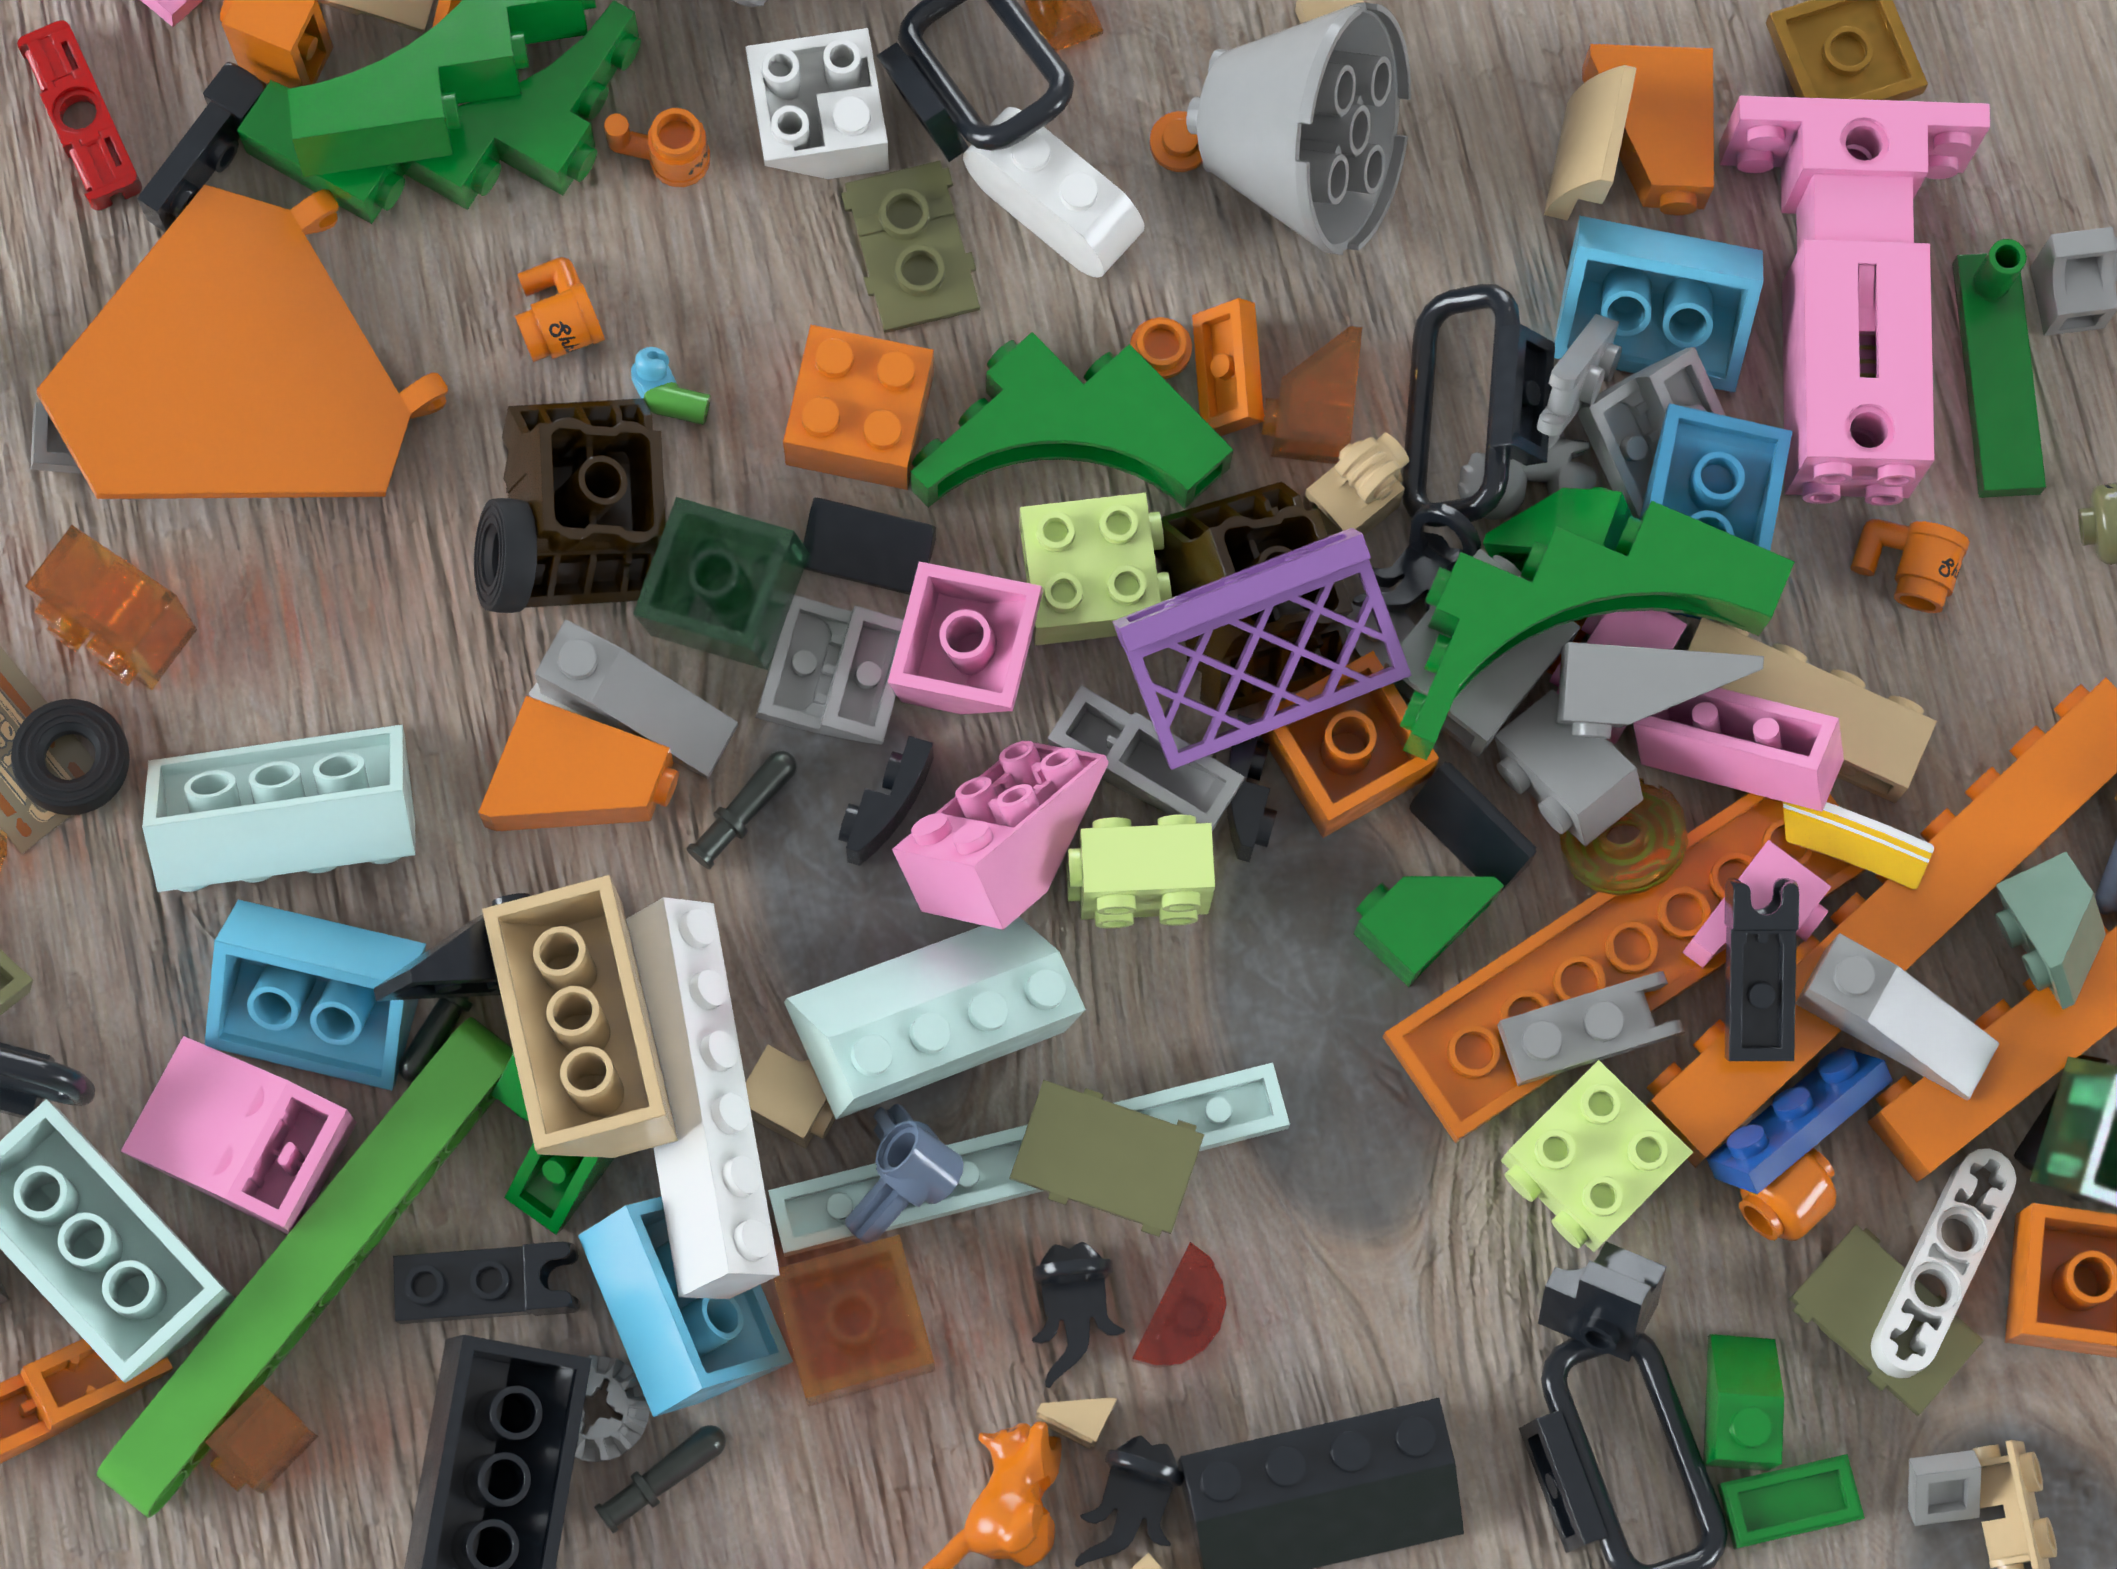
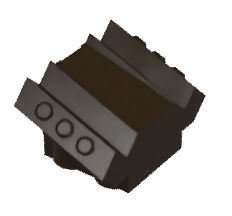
(593, 495)
(1233, 536)

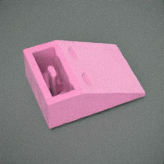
(1001, 835)
(240, 1134)

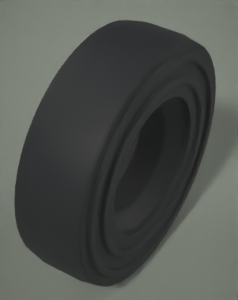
(505, 555)
(62, 719)

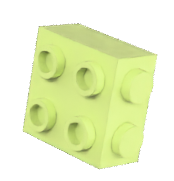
(1092, 564)
(1142, 871)
(1594, 1158)

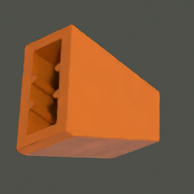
(1667, 124)
(574, 773)

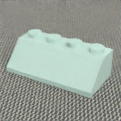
(279, 809)
(933, 1013)
(99, 1247)

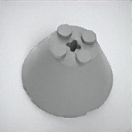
(1311, 123)

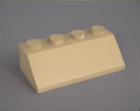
(579, 1022)

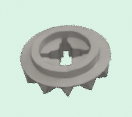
(613, 1437)

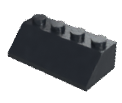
(498, 1457)
(1325, 1492)

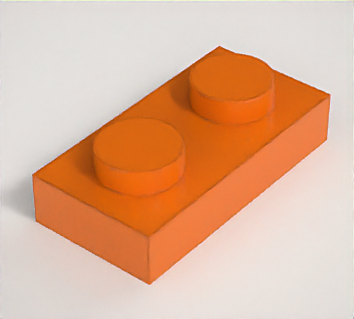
(1228, 366)

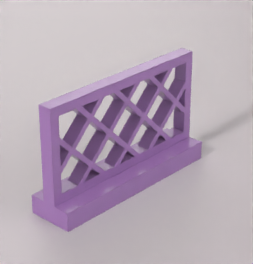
(1241, 596)

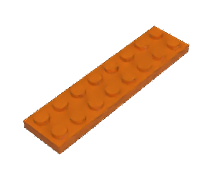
(1608, 939)

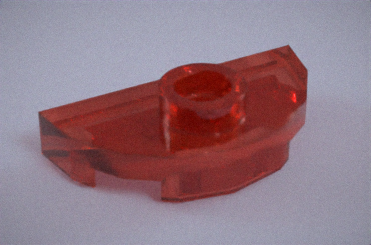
(1186, 1315)

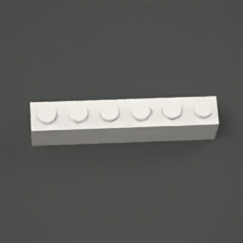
(713, 1171)

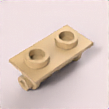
(2012, 1483)

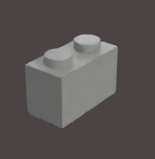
(1576, 780)

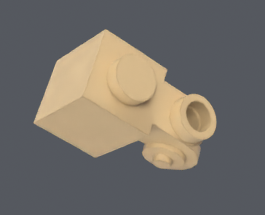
(1360, 486)
(788, 1097)

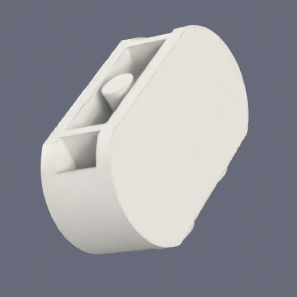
(1058, 198)

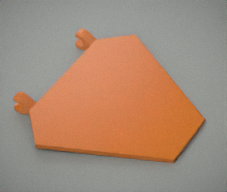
(233, 368)

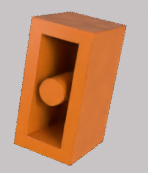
(278, 39)

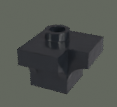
(1605, 1301)

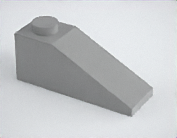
(1624, 684)
(633, 697)
(1897, 1016)

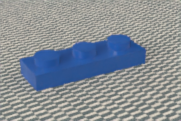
(1799, 1119)

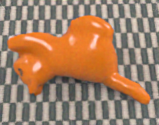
(1009, 1512)

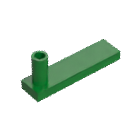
(1999, 371)

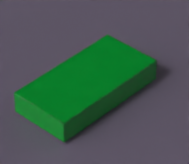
(1790, 1501)

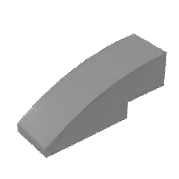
(1138, 761)

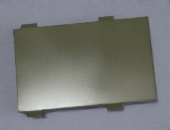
(912, 246)
(1107, 1157)
(1848, 1301)

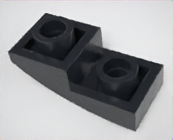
(880, 814)
(1246, 814)

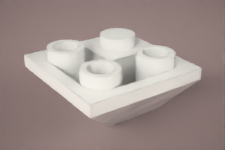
(819, 105)

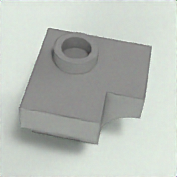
(2076, 281)

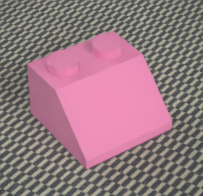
(964, 640)

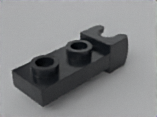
(204, 148)
(1760, 973)
(482, 1283)

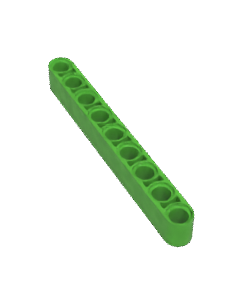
(307, 1268)

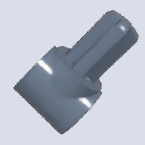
(911, 1169)

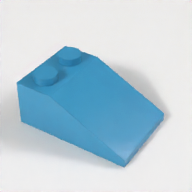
(1720, 472)

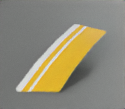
(1859, 842)

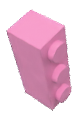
(1746, 746)

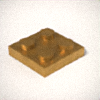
(1846, 50)

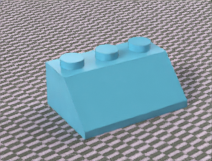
(1664, 294)
(306, 996)
(676, 1344)

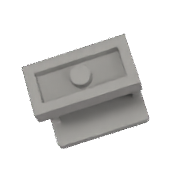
(1494, 692)

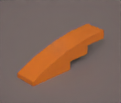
(61, 1393)

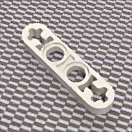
(1938, 1259)

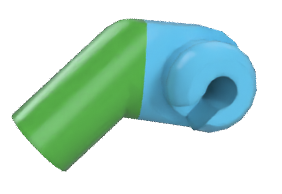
(661, 392)

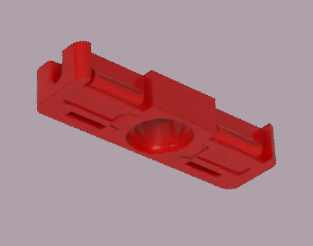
(68, 80)

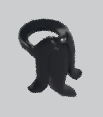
(1423, 557)
(1073, 1292)
(1138, 1489)

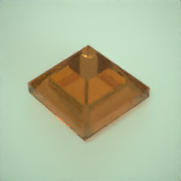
(1064, 21)

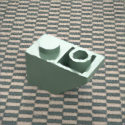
(2055, 922)

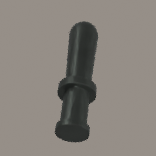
(731, 821)
(432, 1035)
(677, 1465)

